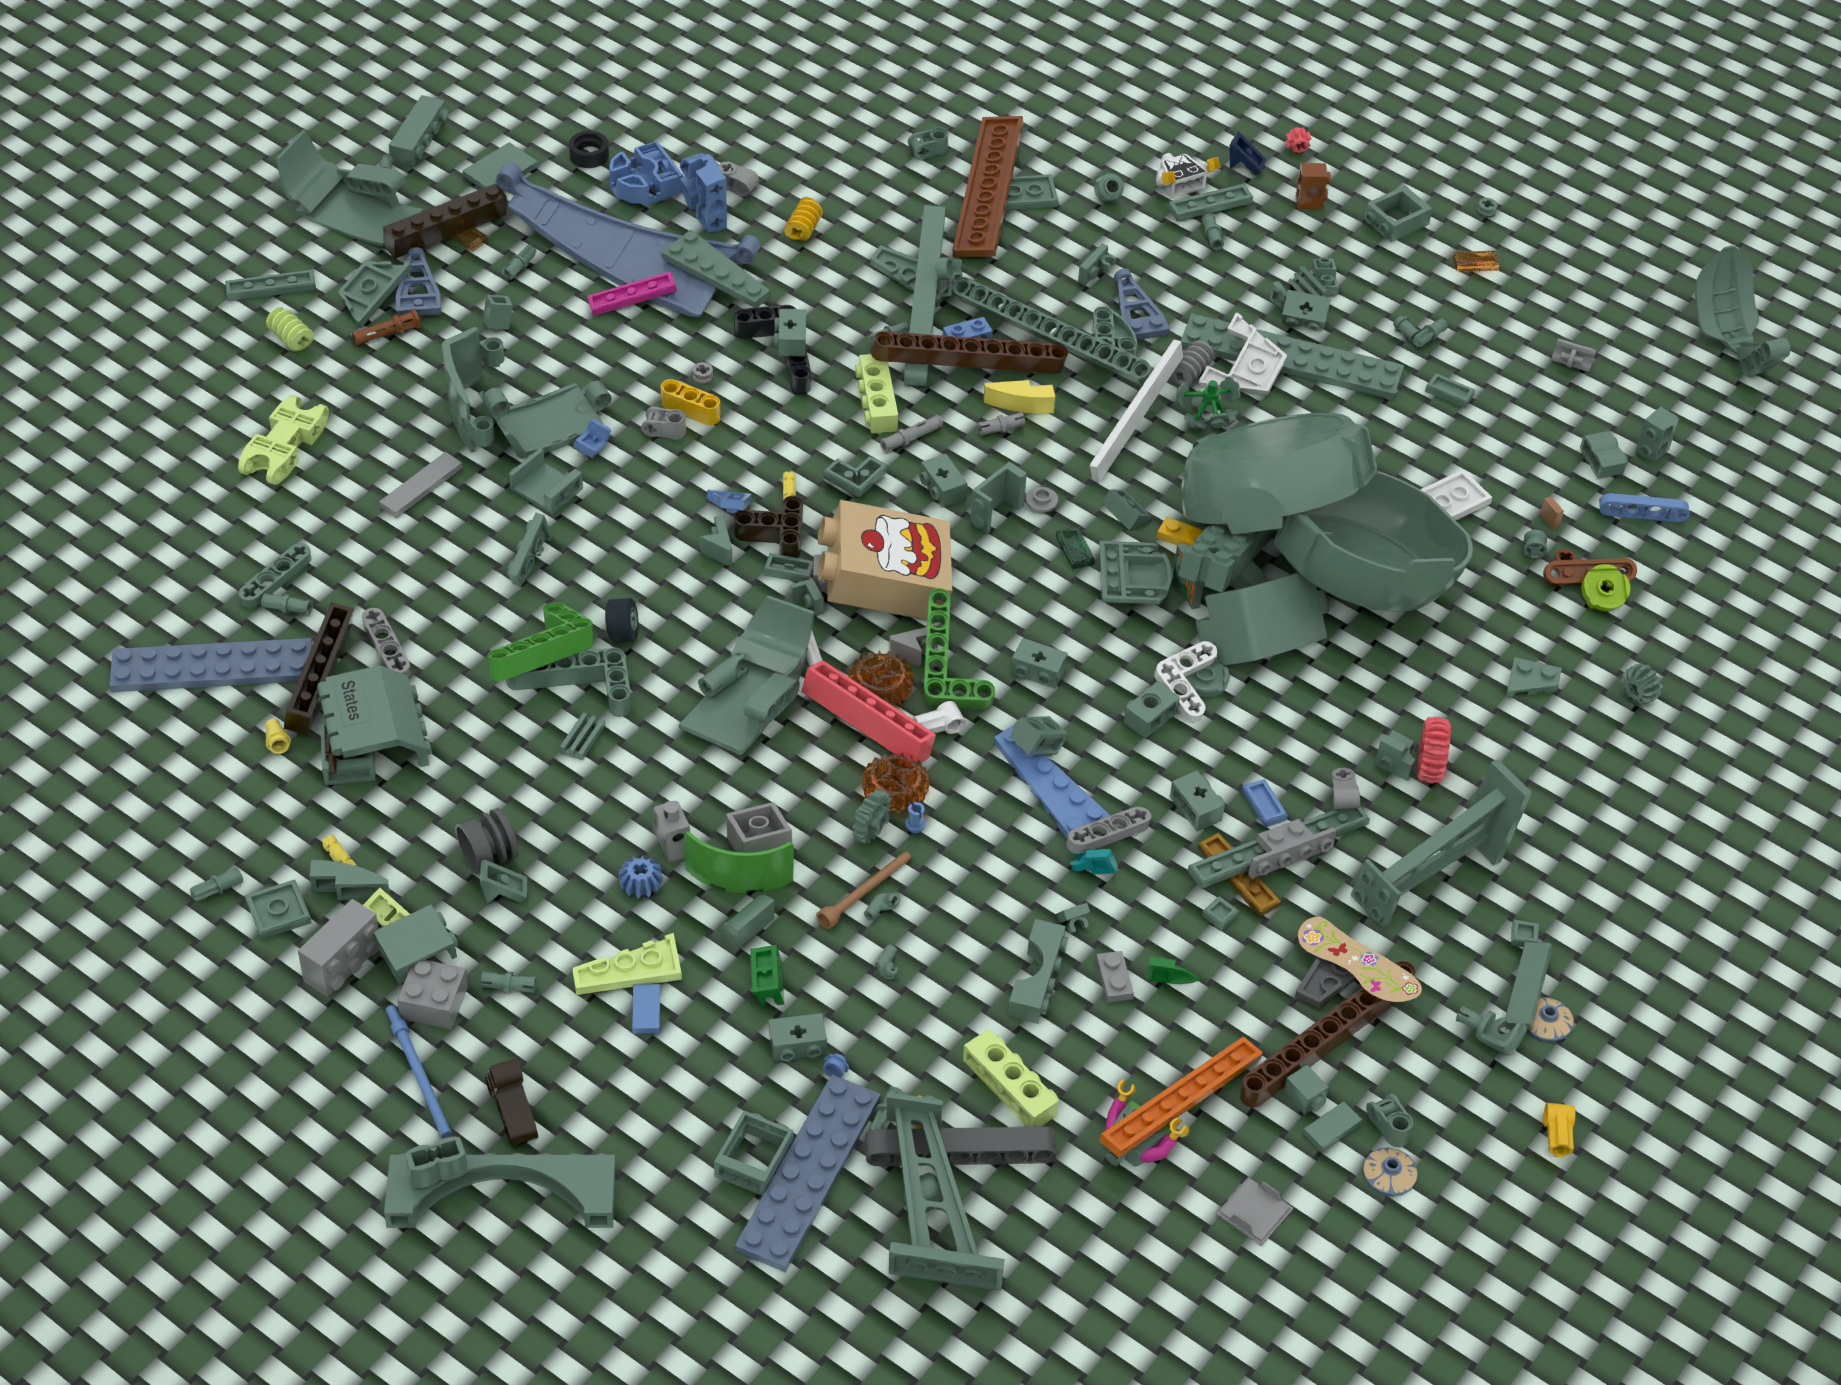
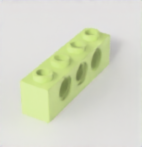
(877, 394)
(996, 1074)

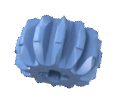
(640, 877)

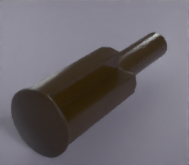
(332, 759)

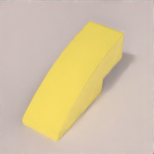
(1020, 397)

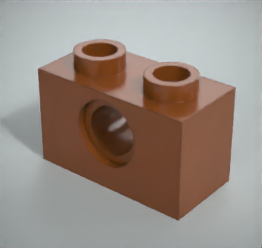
(1311, 186)

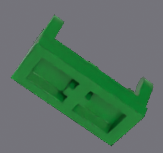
(767, 974)

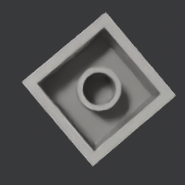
(757, 829)
(433, 993)

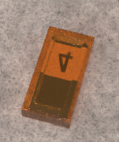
(1476, 261)

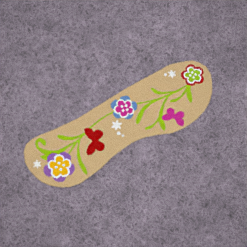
(1370, 968)

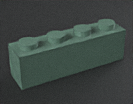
(418, 130)

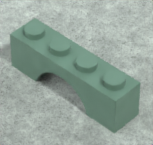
(1030, 994)

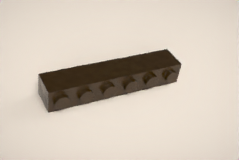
(445, 220)
(319, 665)

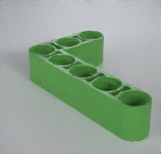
(564, 635)
(939, 659)

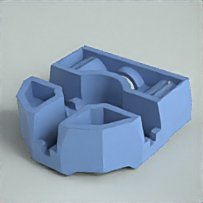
(635, 185)
(702, 188)

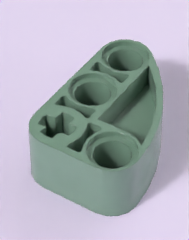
(1114, 330)

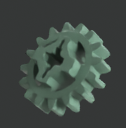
(872, 816)

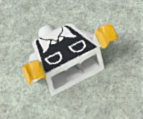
(1183, 174)

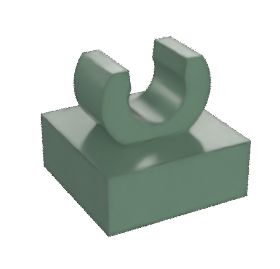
(1074, 914)

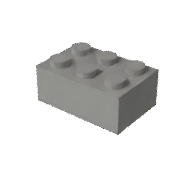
(339, 948)

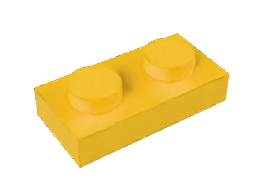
(1178, 532)

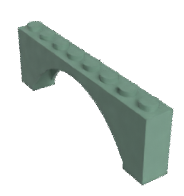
(581, 1180)

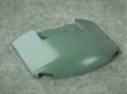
(1133, 572)

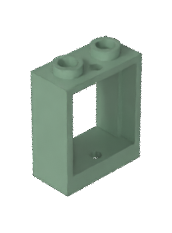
(1417, 210)
(347, 770)
(743, 1174)

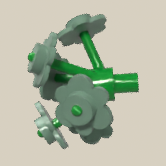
(1207, 401)

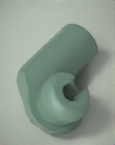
(884, 962)

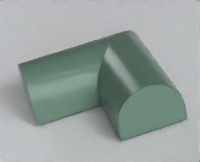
(858, 479)

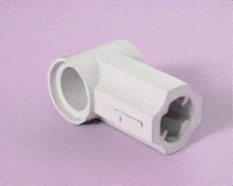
(945, 718)

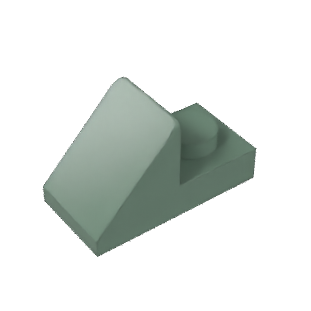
(718, 543)
(502, 881)

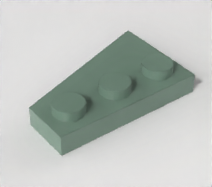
(536, 533)

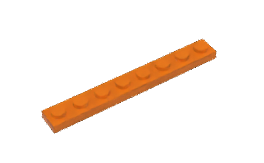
(1180, 1097)

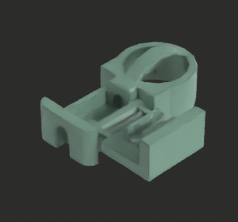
(948, 269)

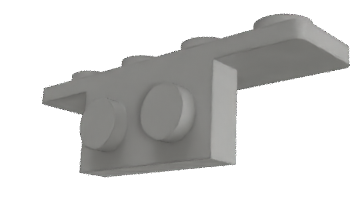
(1289, 845)

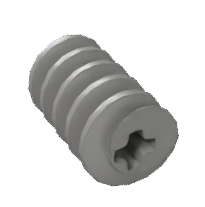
(1193, 363)

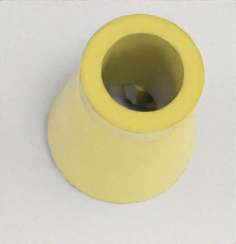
(276, 737)

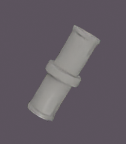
(1001, 424)

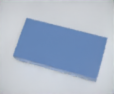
(1264, 803)
(646, 1009)

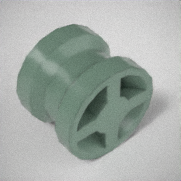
(1535, 544)

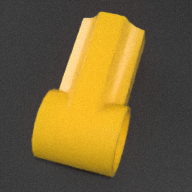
(1560, 1124)

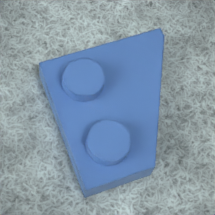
(731, 500)

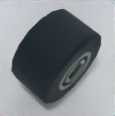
(621, 619)

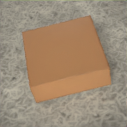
(1551, 512)

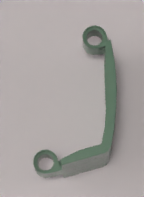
(462, 370)
(549, 419)
(1264, 619)

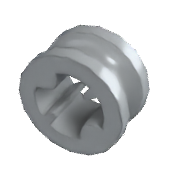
(701, 368)

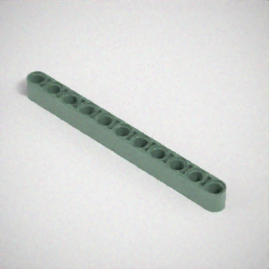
(926, 286)
(1046, 324)

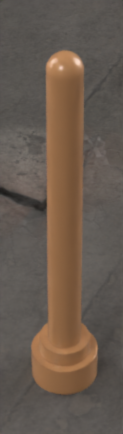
(829, 915)

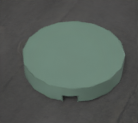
(1209, 680)

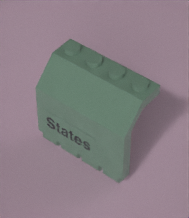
(373, 712)

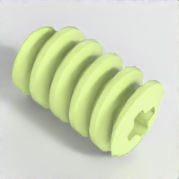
(289, 329)

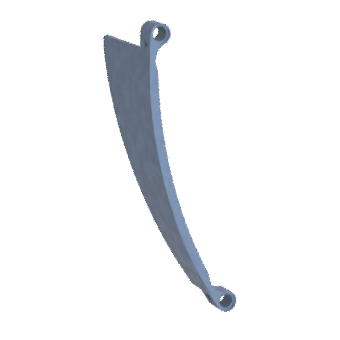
(612, 245)

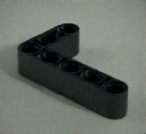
(761, 323)

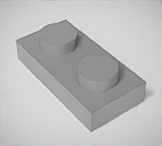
(1114, 976)

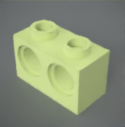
(385, 908)

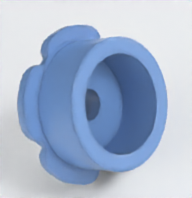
(836, 1065)

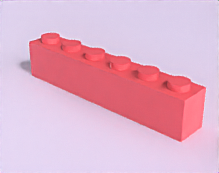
(867, 712)

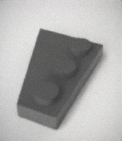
(1323, 982)

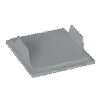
(1255, 1210)

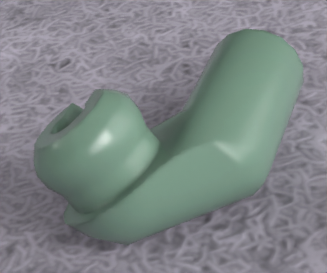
(882, 902)

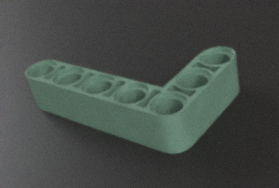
(581, 668)

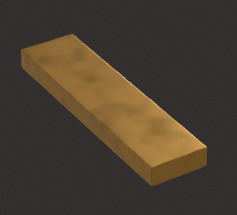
(1253, 890)

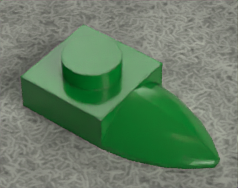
(1164, 970)

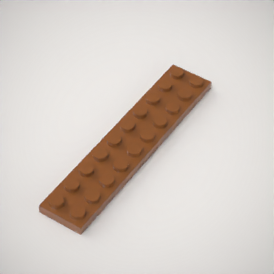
(988, 187)

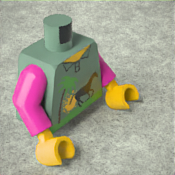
(1154, 1147)

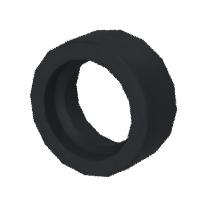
(588, 139)

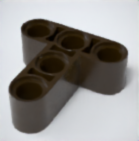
(773, 526)
(506, 1087)

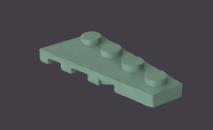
(902, 269)

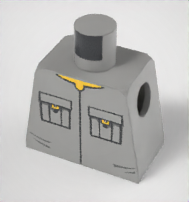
(667, 823)

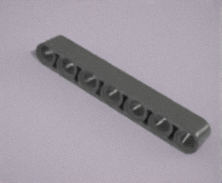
(968, 1145)

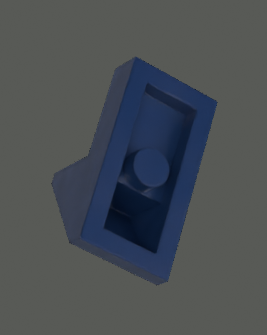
(1243, 151)

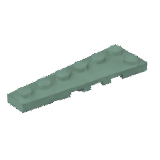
(710, 265)

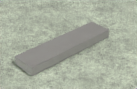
(420, 484)

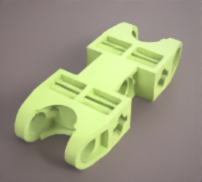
(279, 448)

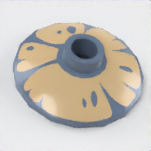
(1552, 1027)
(1390, 1180)

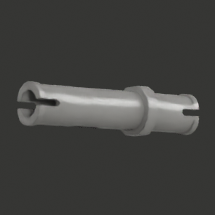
(903, 437)

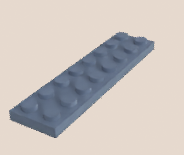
(208, 664)
(807, 1173)

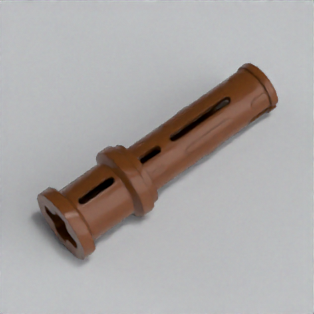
(398, 327)

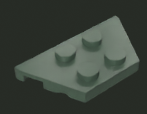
(371, 287)

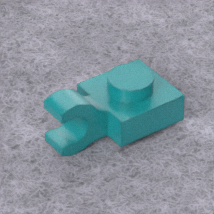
(1098, 861)

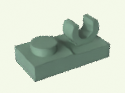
(1097, 260)

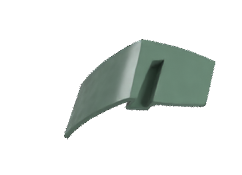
(341, 199)
(775, 656)

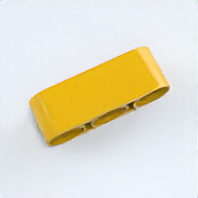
(692, 401)

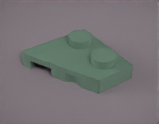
(1532, 677)

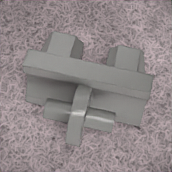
(1573, 355)

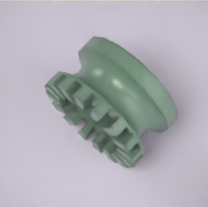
(1487, 211)

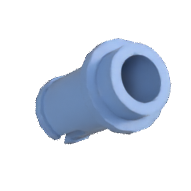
(915, 822)

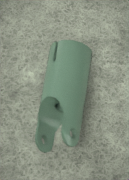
(722, 675)

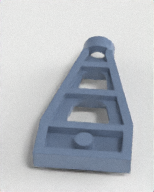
(423, 303)
(1144, 327)

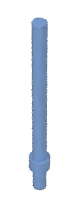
(400, 1030)

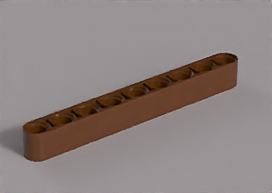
(968, 352)
(1340, 1022)

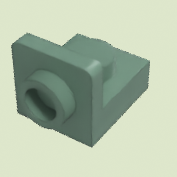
(810, 594)

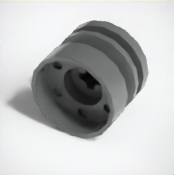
(491, 839)

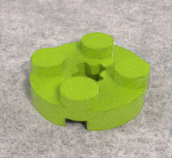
(1596, 597)

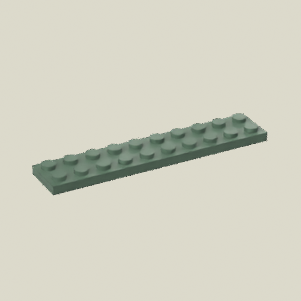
(1304, 358)

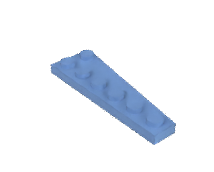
(1057, 791)

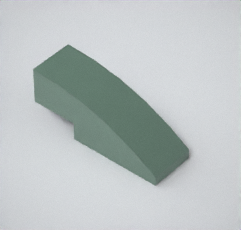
(345, 880)

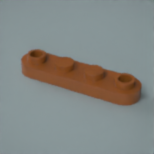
(1573, 571)

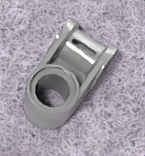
(738, 179)
(667, 423)
(1345, 789)

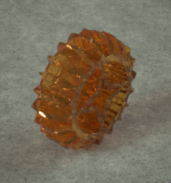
(884, 676)
(899, 777)

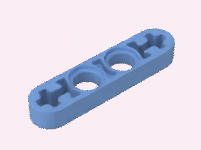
(1644, 505)

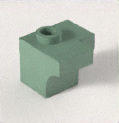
(1395, 755)

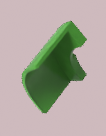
(739, 870)

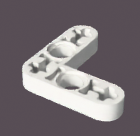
(1179, 673)

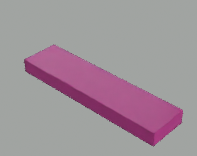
(632, 293)

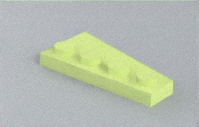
(646, 965)

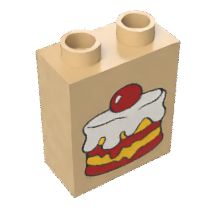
(884, 558)

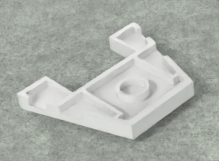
(1256, 364)

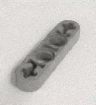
(387, 643)
(1082, 838)

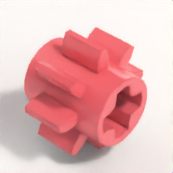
(1298, 140)

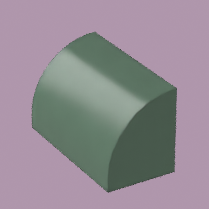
(748, 921)

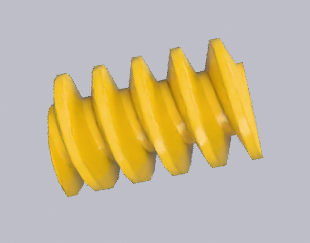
(803, 219)

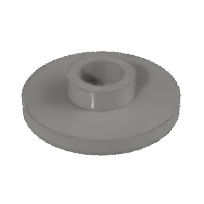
(1041, 499)

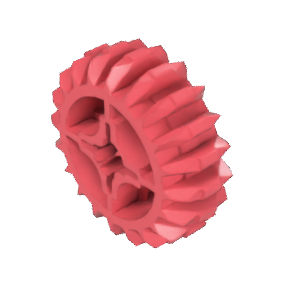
(1433, 750)

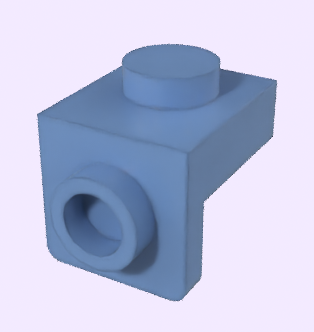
(593, 439)

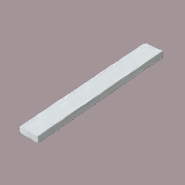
(1136, 411)

